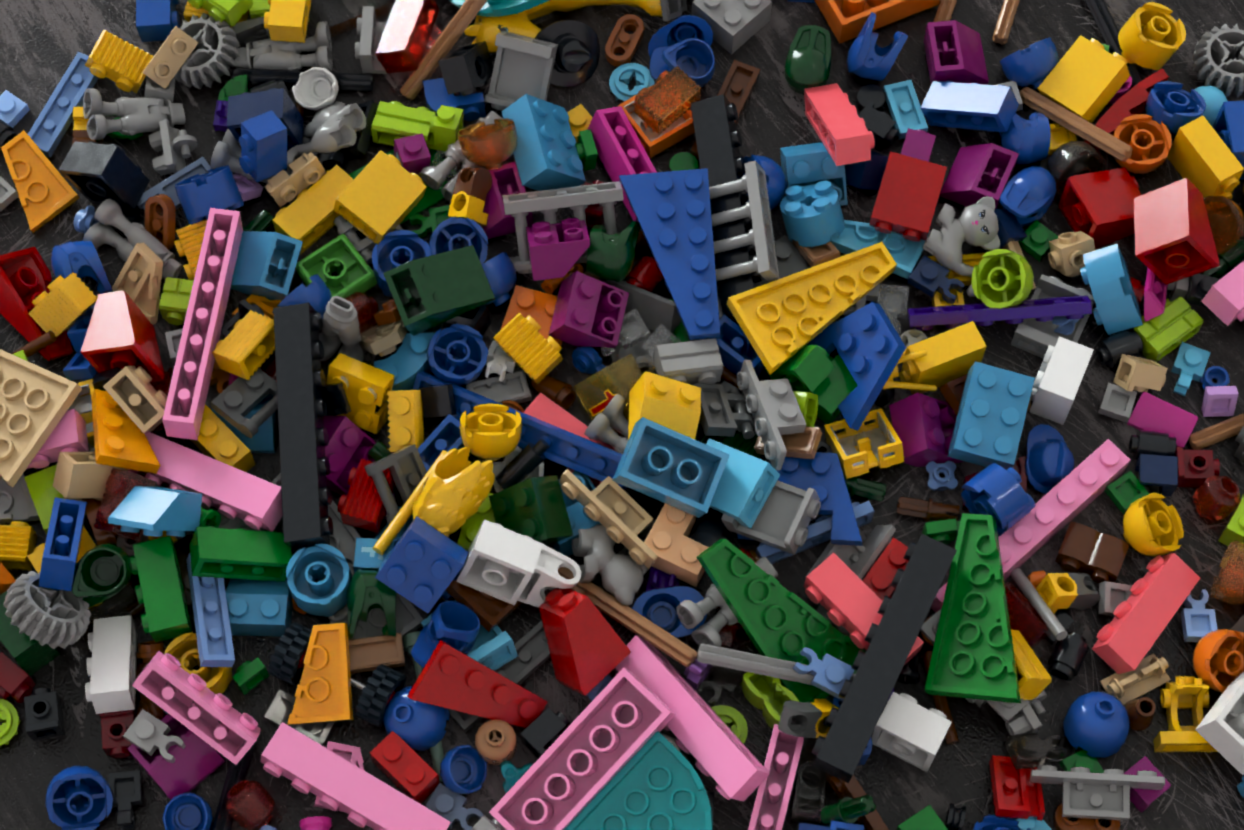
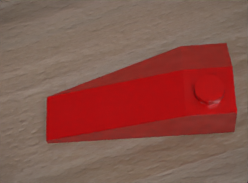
(21, 281)

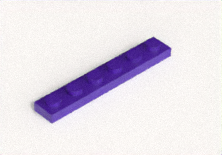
(1040, 309)

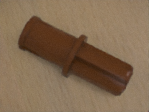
(926, 509)

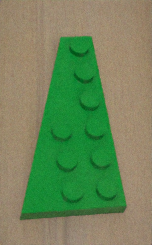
(773, 616)
(974, 635)

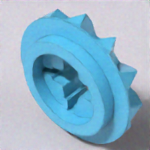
(623, 75)

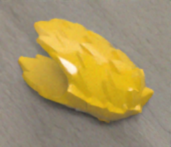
(453, 491)

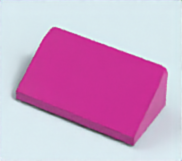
(1154, 296)
(1160, 416)

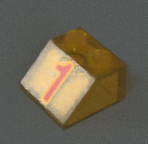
(603, 385)

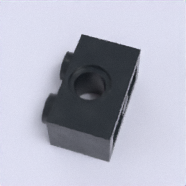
(466, 68)

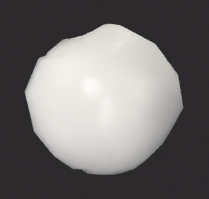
(316, 88)

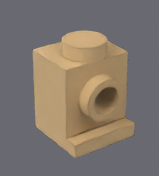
(1140, 374)

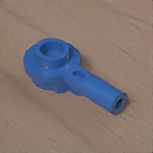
(587, 360)

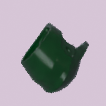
(808, 58)
(612, 255)
(101, 573)
(368, 593)

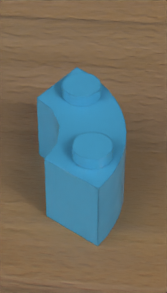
(1111, 289)
(407, 361)

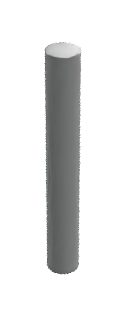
(1039, 604)

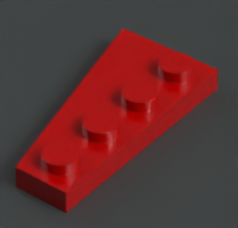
(470, 687)

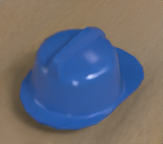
(680, 29)
(1047, 458)
(661, 606)

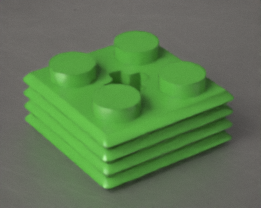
(343, 258)

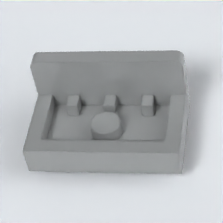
(371, 33)

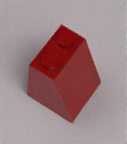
(907, 196)
(1101, 204)
(1174, 232)
(121, 337)
(579, 640)

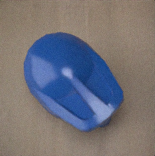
(691, 56)
(869, 59)
(1028, 138)
(1029, 193)
(82, 259)
(450, 623)

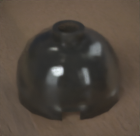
(1073, 159)

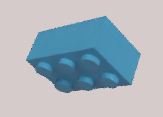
(545, 145)
(990, 416)
(671, 467)

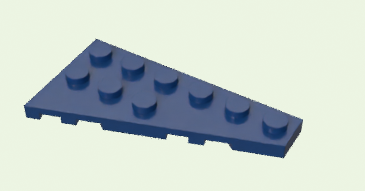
(679, 232)

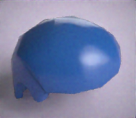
(463, 770)
(187, 812)

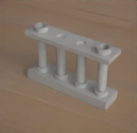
(548, 203)
(762, 233)

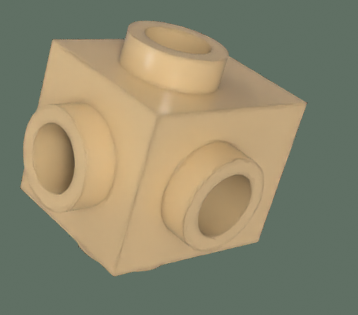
(1068, 251)

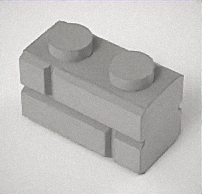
(689, 361)

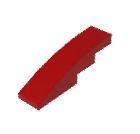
(1130, 103)

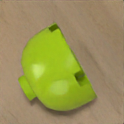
(1002, 279)

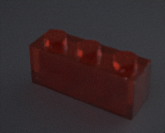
(406, 35)

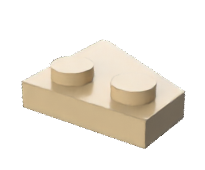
(142, 280)

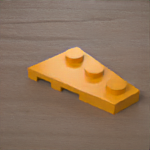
(37, 181)
(118, 438)
(326, 678)

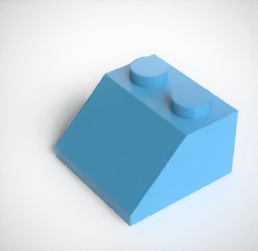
(259, 607)

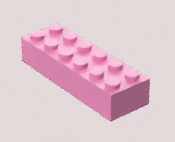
(584, 757)

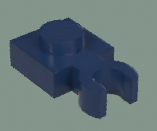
(932, 277)

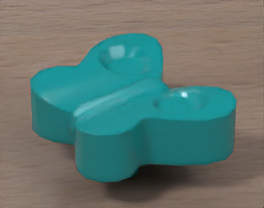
(512, 774)

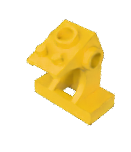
(1184, 693)

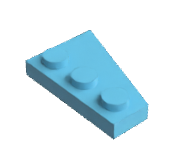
(862, 235)

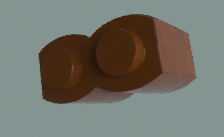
(1092, 553)

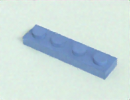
(58, 111)
(817, 533)
(211, 620)

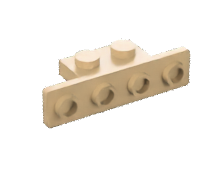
(615, 511)

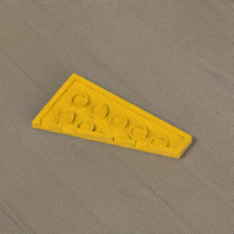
(798, 307)

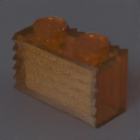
(666, 99)

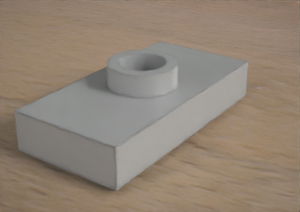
(512, 388)

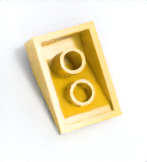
(665, 403)

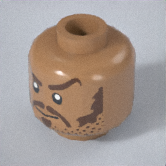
(496, 742)

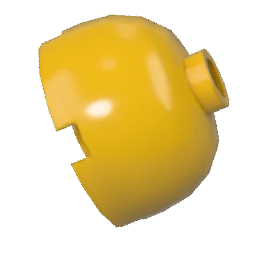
(490, 431)
(1152, 526)

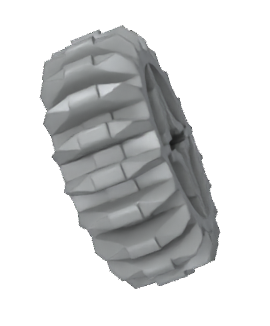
(1223, 46)
(206, 62)
(46, 613)

